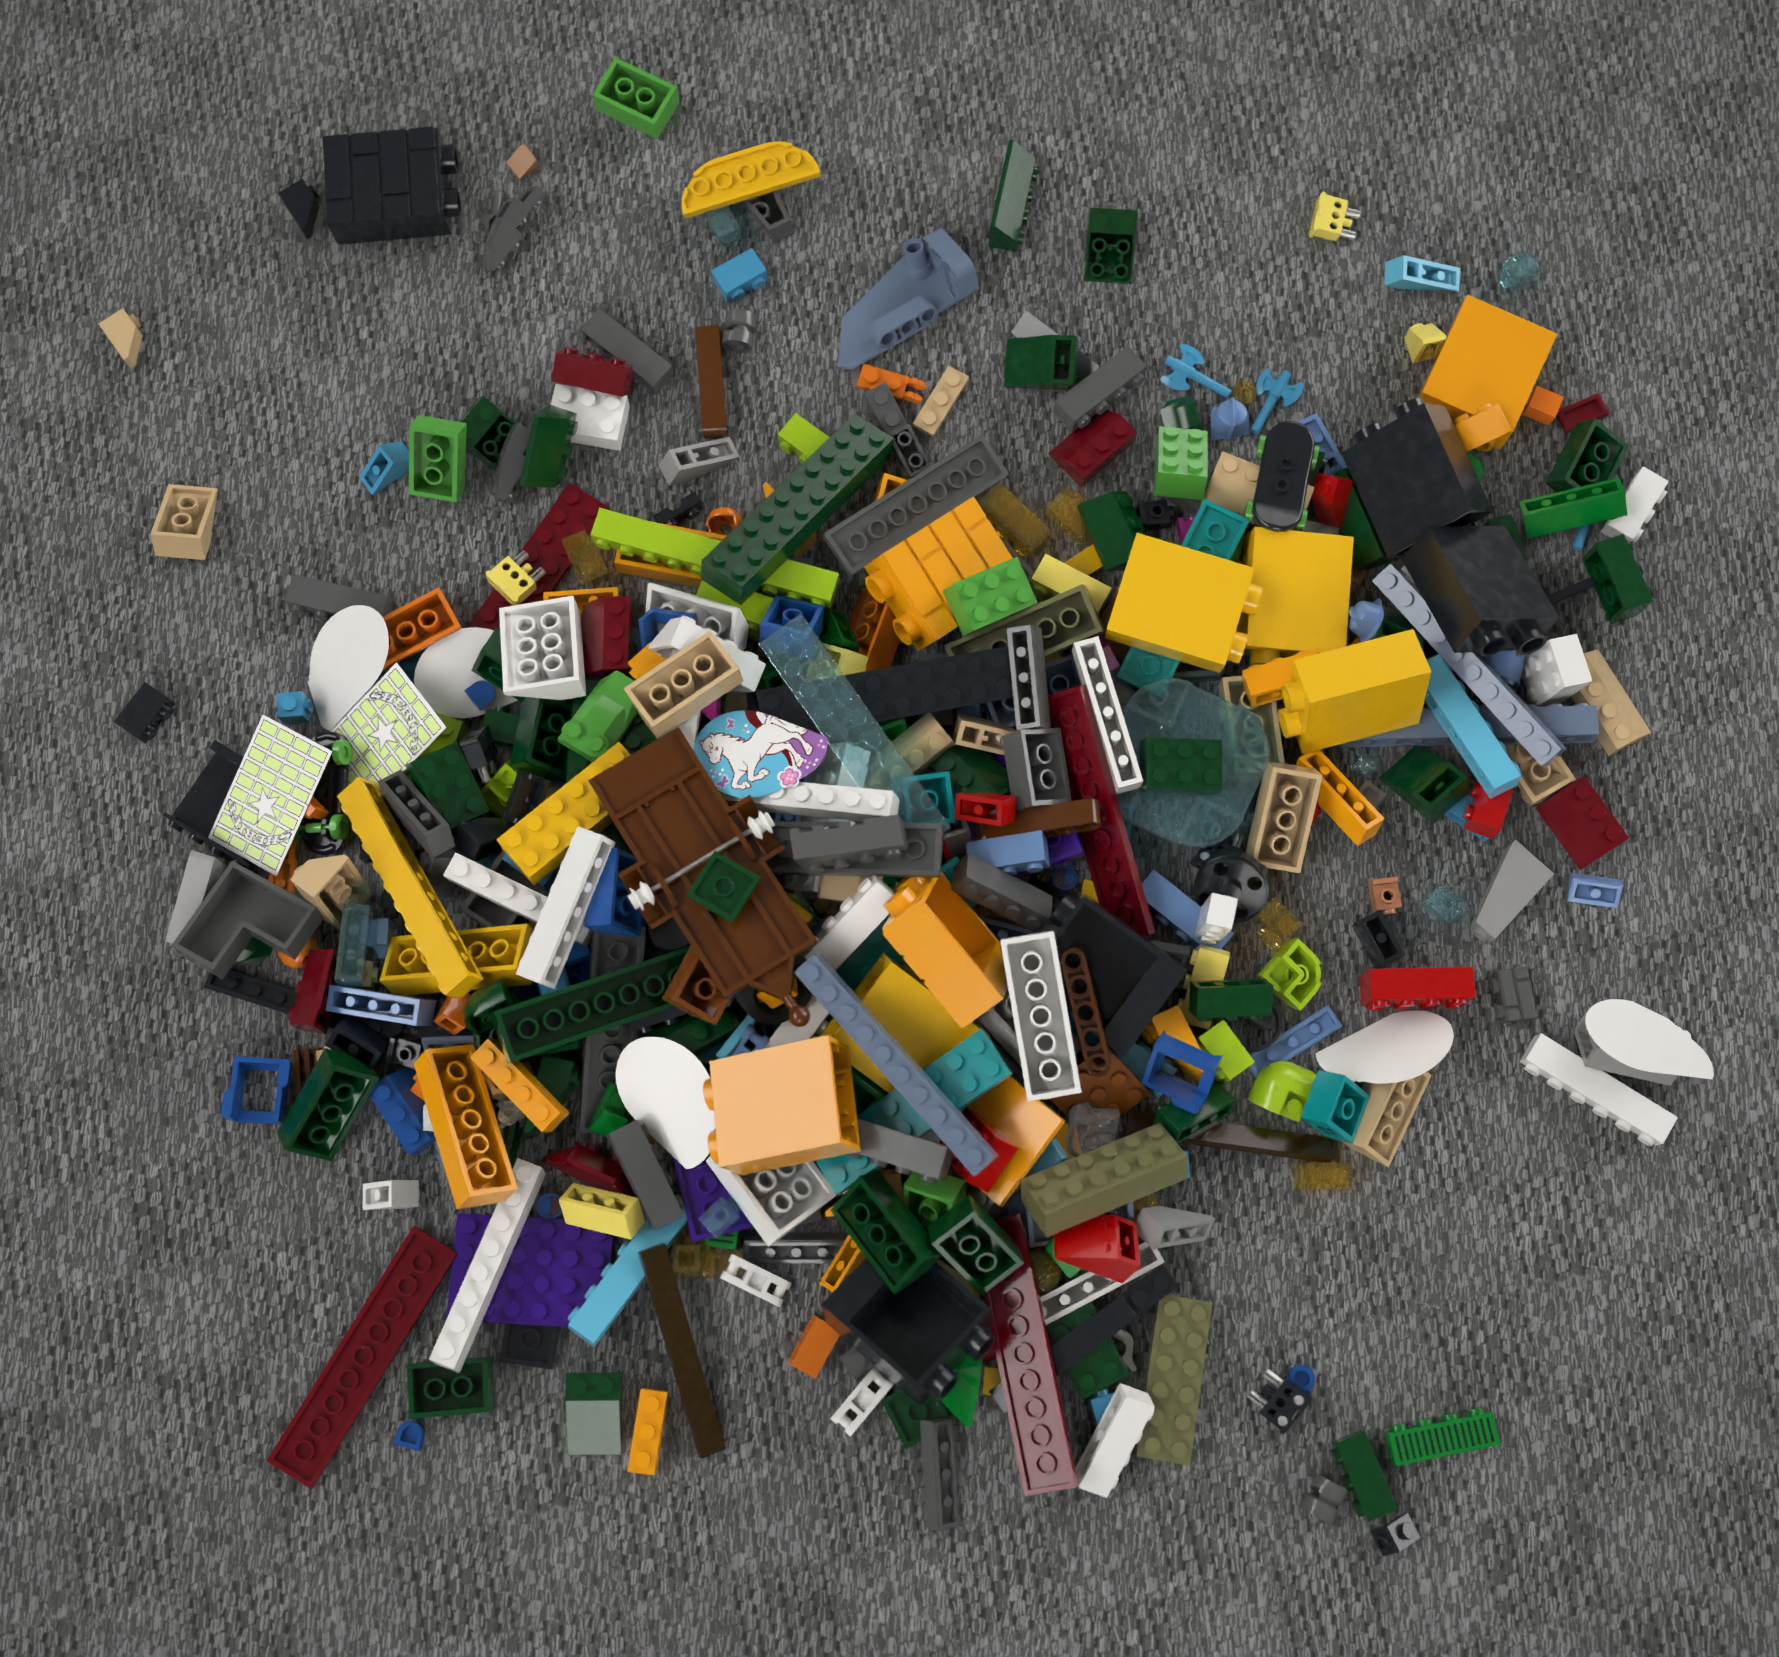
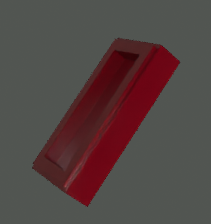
(1581, 411)

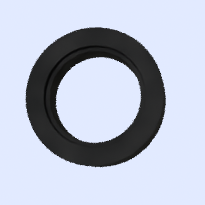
(762, 1012)

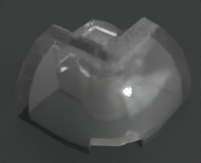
(1090, 1128)

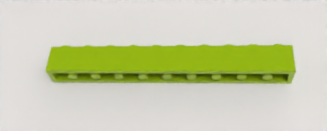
(687, 550)

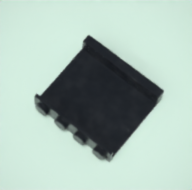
(205, 798)

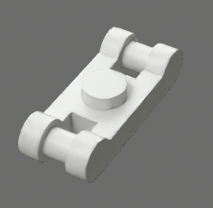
(755, 1280)
(862, 1401)

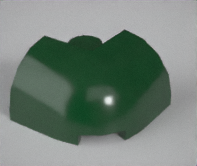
(486, 1000)

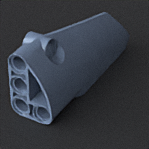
(907, 298)

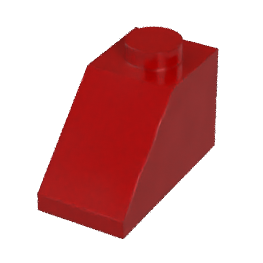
(1331, 498)
(985, 808)

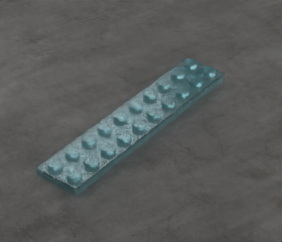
(846, 719)

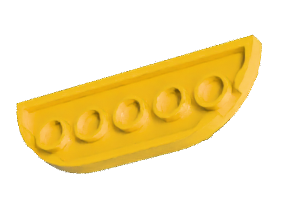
(746, 176)

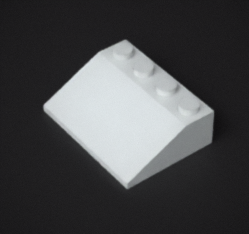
(543, 649)
(777, 1197)

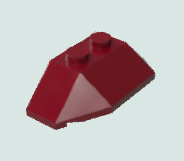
(592, 1168)

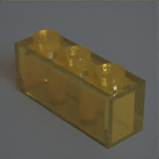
(1014, 521)

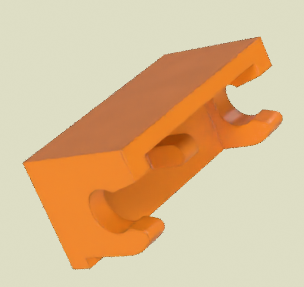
(813, 1347)

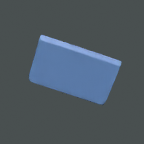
(1594, 890)

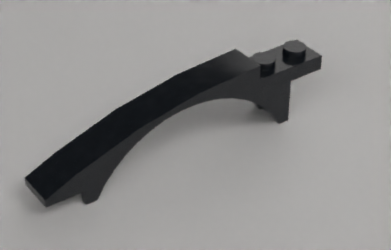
(1105, 1323)

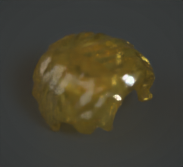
(1046, 1270)

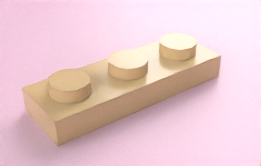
(940, 401)

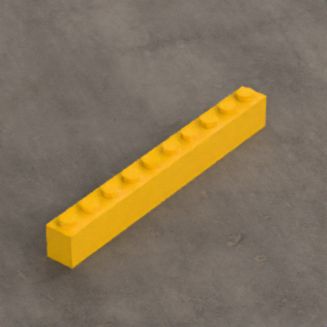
(409, 888)

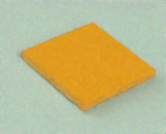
(1026, 1123)

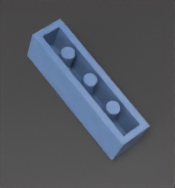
(1175, 909)
(381, 1005)

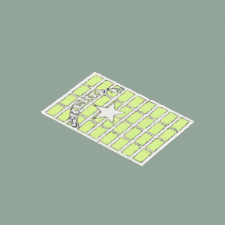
(388, 728)
(269, 794)

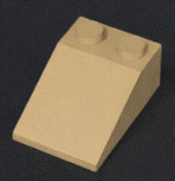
(184, 522)

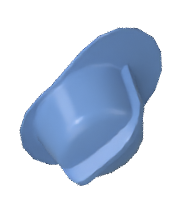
(1229, 420)
(1366, 618)

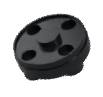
(1234, 881)

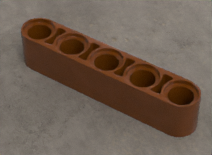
(711, 381)
(1052, 819)
(1086, 1025)

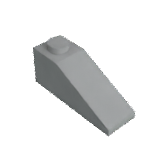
(697, 459)
(1170, 1227)

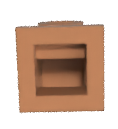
(1377, 888)

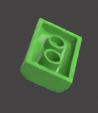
(601, 718)

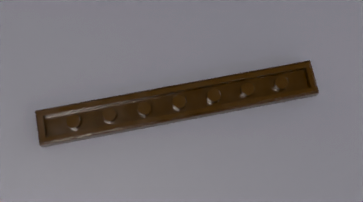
(1247, 1139)
(681, 1350)

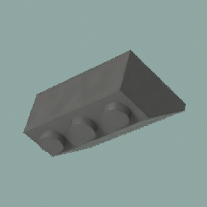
(1036, 767)

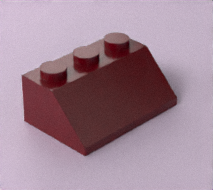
(593, 372)
(1094, 446)
(607, 636)
(1582, 822)
(313, 992)

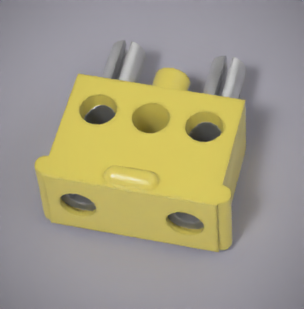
(1330, 218)
(512, 589)

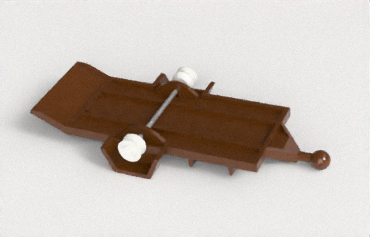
(673, 826)

